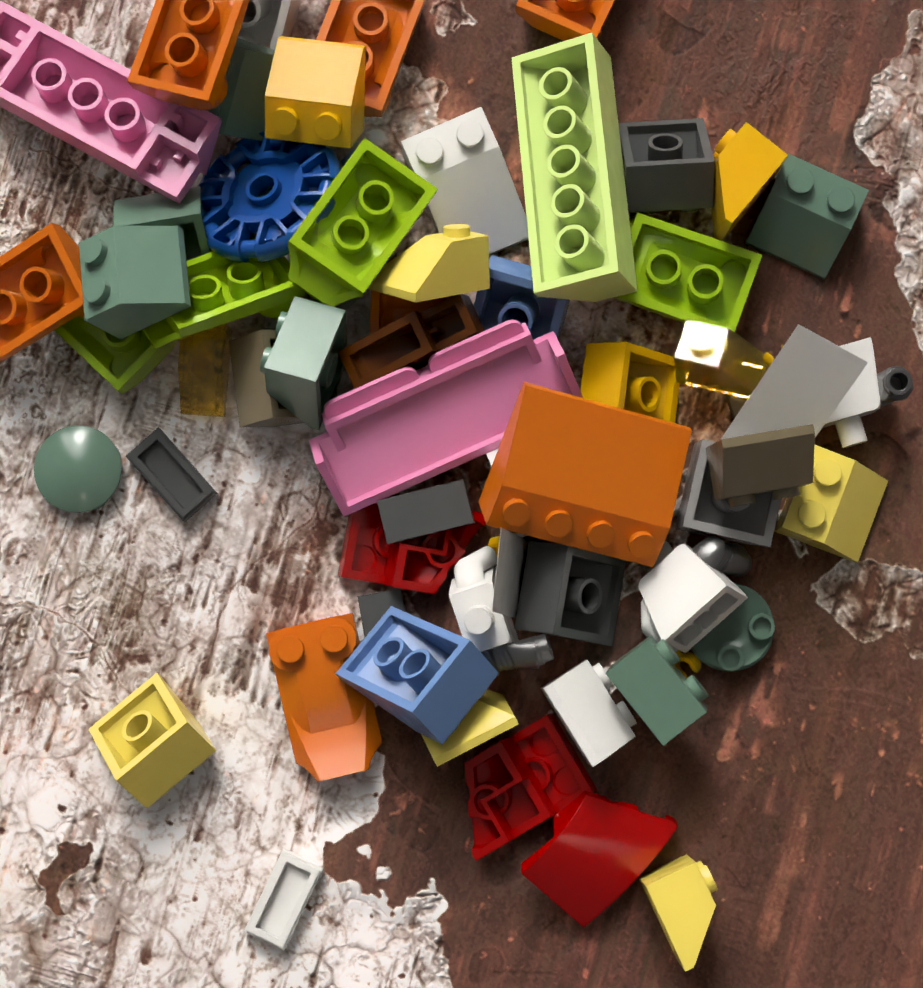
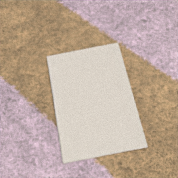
(799, 386)
(509, 573)

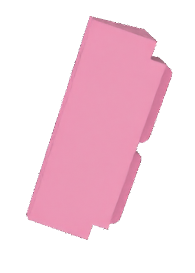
(433, 417)

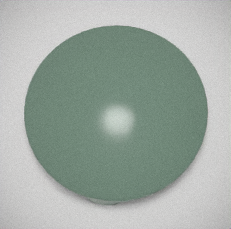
(77, 469)
(740, 637)

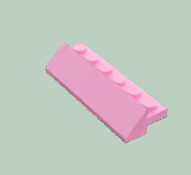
(96, 110)

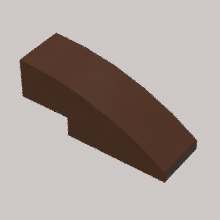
(411, 340)

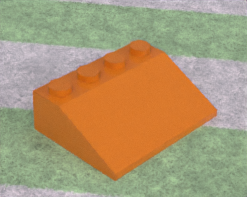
(586, 475)

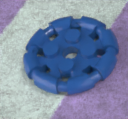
(272, 216)

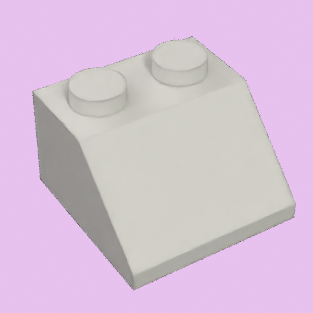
(589, 711)

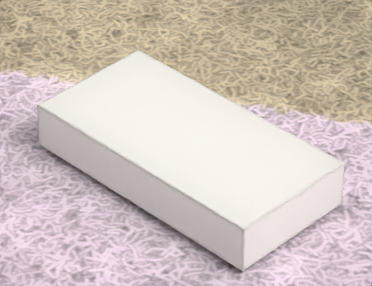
(283, 899)

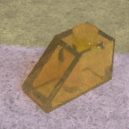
(718, 360)
(204, 372)

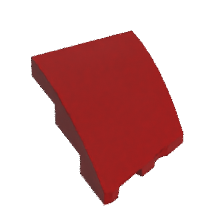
(410, 564)
(522, 783)
(596, 853)

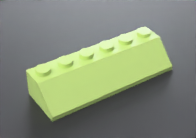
(573, 172)

